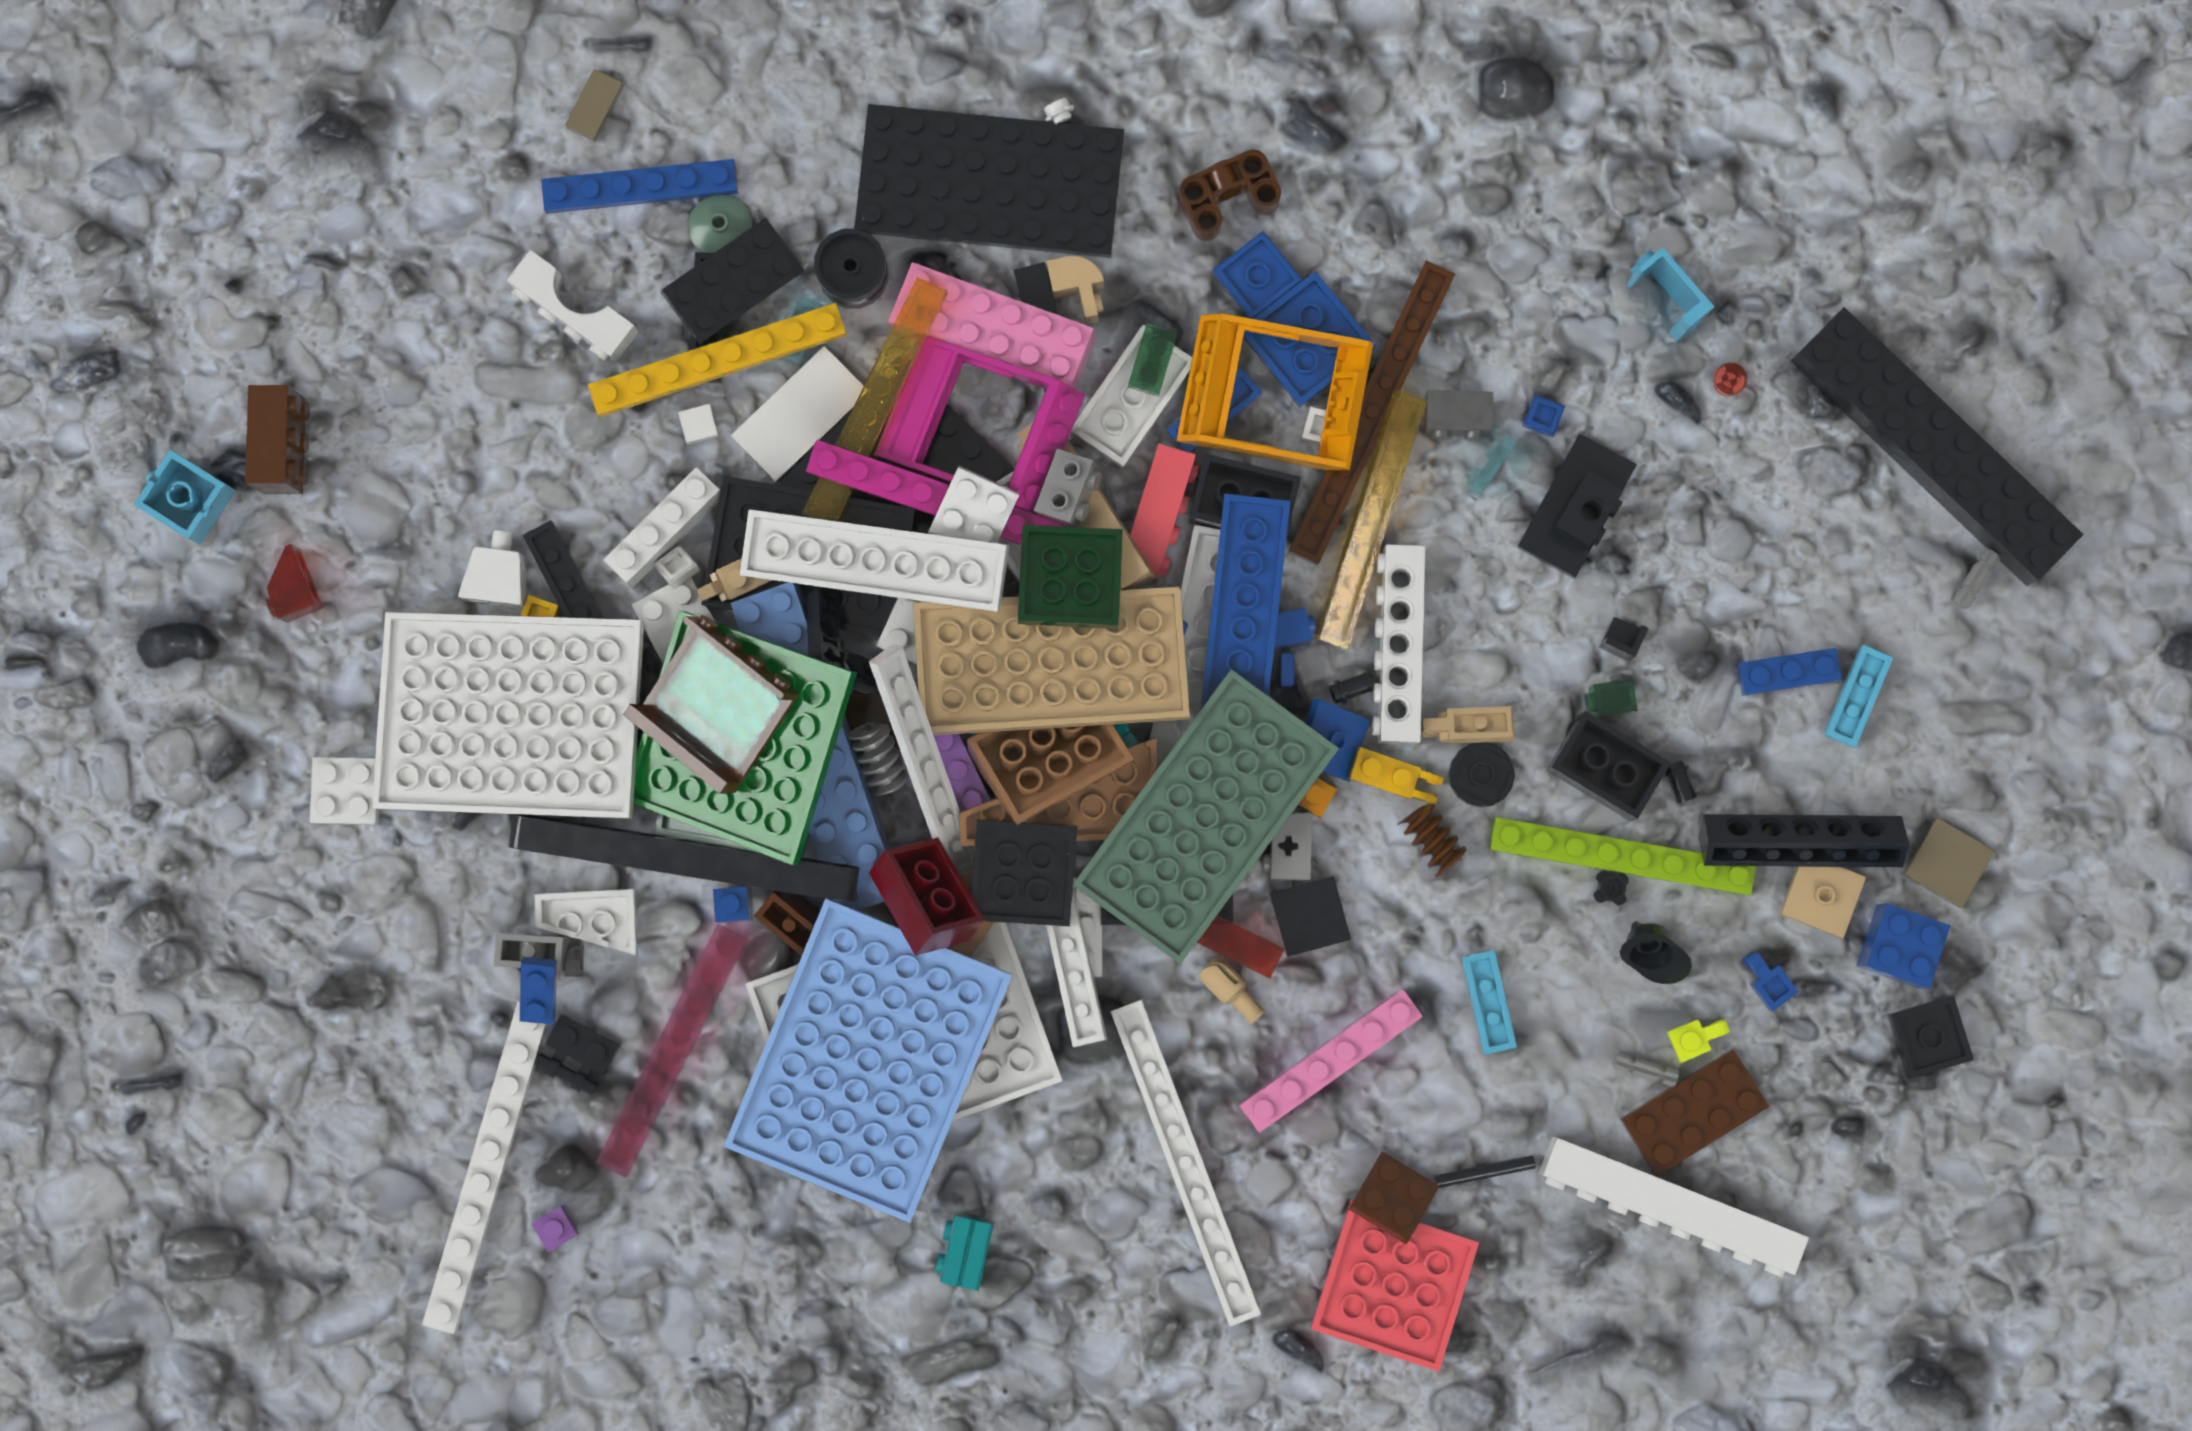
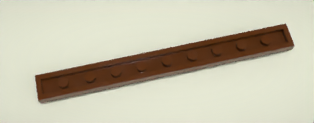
(1387, 376)

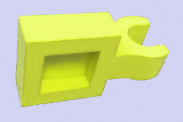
(1692, 1039)

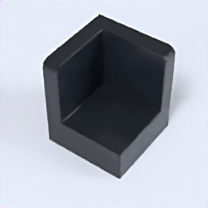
(1623, 639)

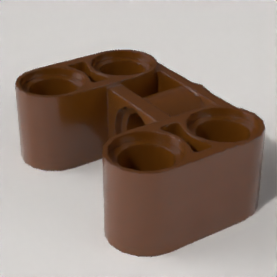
(1224, 182)

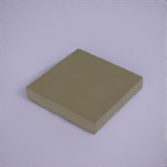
(1948, 862)

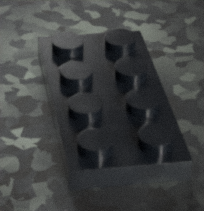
(732, 281)

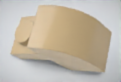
(1077, 276)

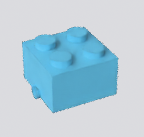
(184, 497)

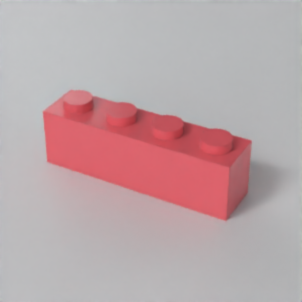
(1161, 504)

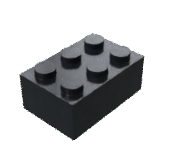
(1233, 477)
(1608, 766)

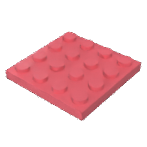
(1394, 1292)

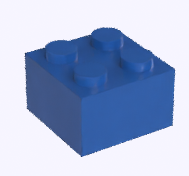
(1903, 946)

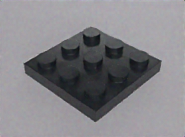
(1024, 871)

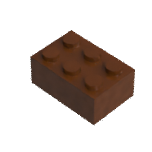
(276, 439)

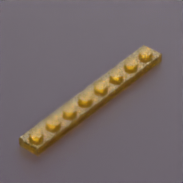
(880, 391)
(1370, 519)

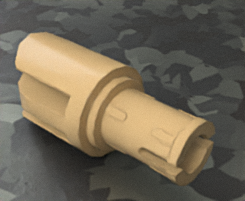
(1230, 988)

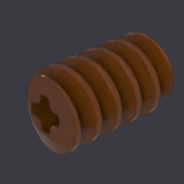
(1433, 838)

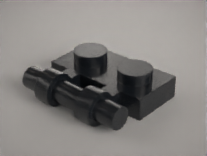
(581, 1044)

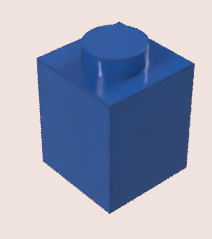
(1294, 629)
(732, 904)

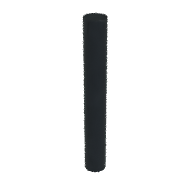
(1485, 1171)

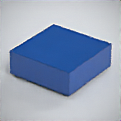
(1543, 416)
(1286, 671)

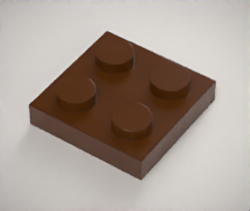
(1394, 1197)

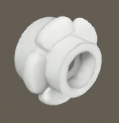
(1059, 111)

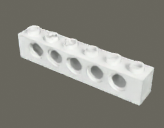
(1411, 562)

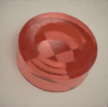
(1729, 379)

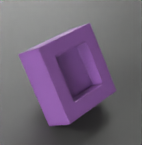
(555, 1228)

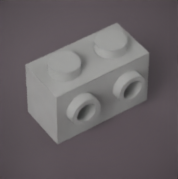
(1068, 489)

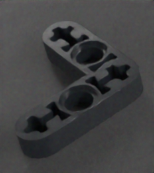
(824, 609)

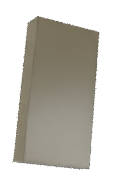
(594, 105)

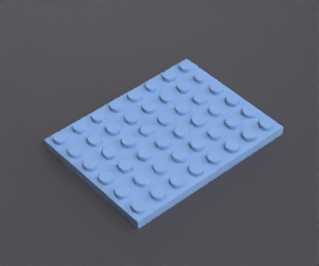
(867, 1061)

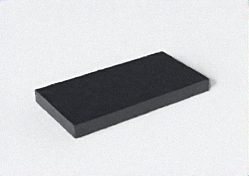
(1538, 537)

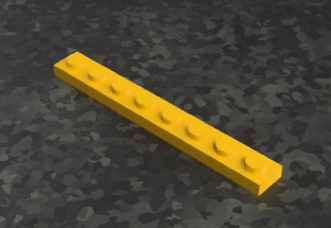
(717, 360)

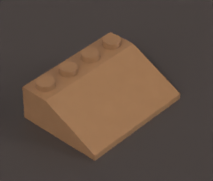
(1046, 765)

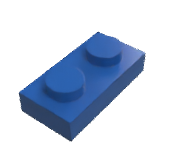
(538, 990)

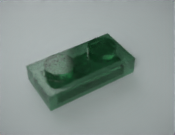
(1152, 359)

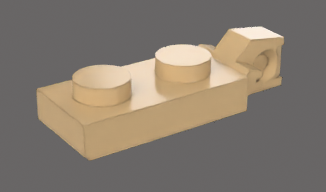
(729, 584)
(1471, 725)

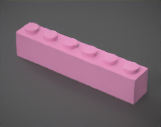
(1330, 1060)

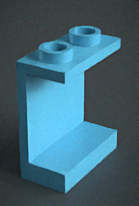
(1677, 285)

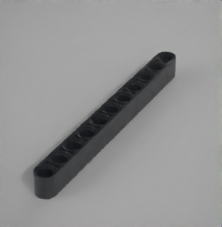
(682, 857)

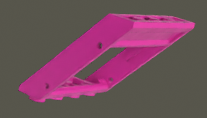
(925, 399)

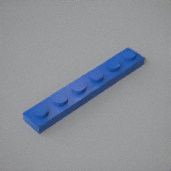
(639, 186)

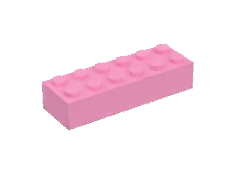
(1004, 328)

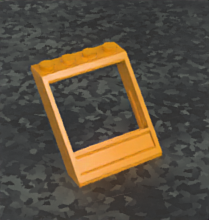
(1213, 380)

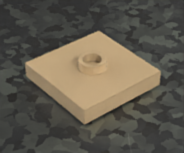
(1823, 898)

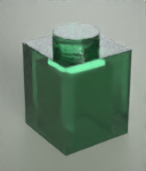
(1611, 699)

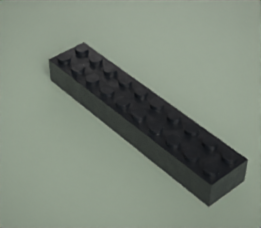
(1936, 447)

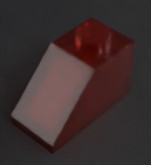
(292, 587)

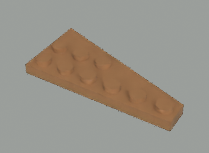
(1092, 809)

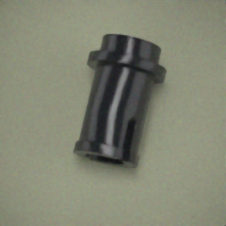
(1350, 688)
(1680, 782)

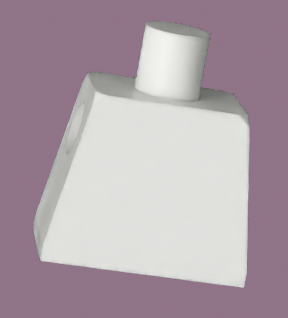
(496, 574)

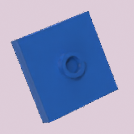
(1257, 275)
(1343, 730)

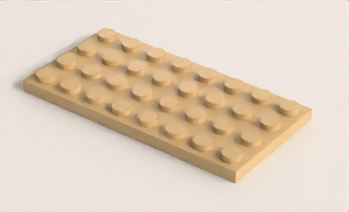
(999, 675)

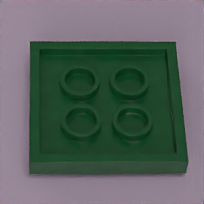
(1070, 576)

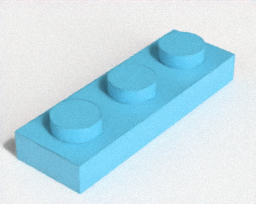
(1857, 696)
(1488, 1002)

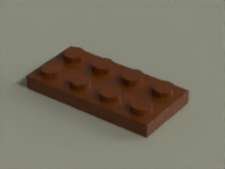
(1694, 1112)

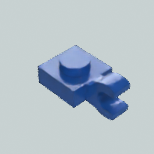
(1771, 984)

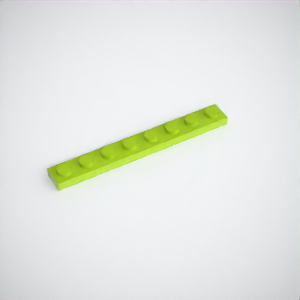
(1617, 856)

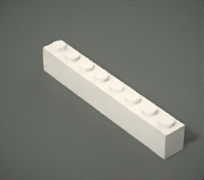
(1673, 1205)

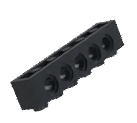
(1803, 840)

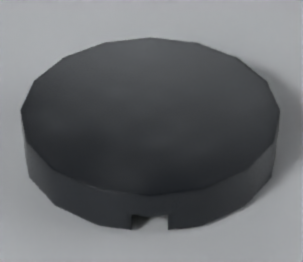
(1481, 774)

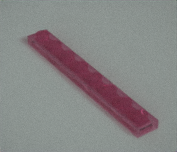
(672, 1050)

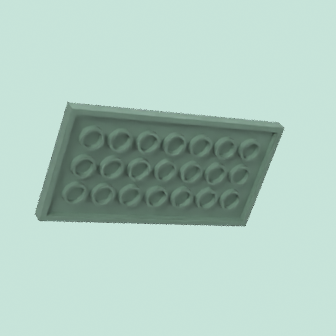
(1205, 816)

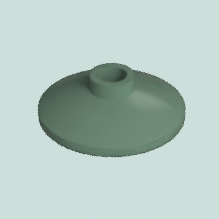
(701, 228)

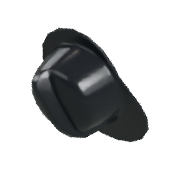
(1654, 954)

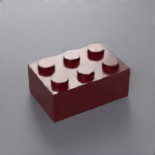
(926, 896)

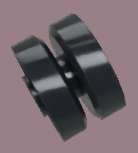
(847, 249)

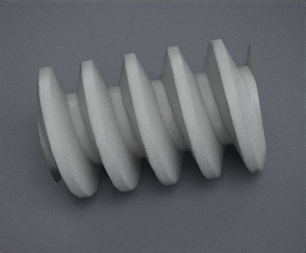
(881, 757)

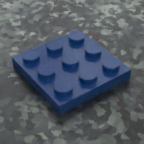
(1297, 365)

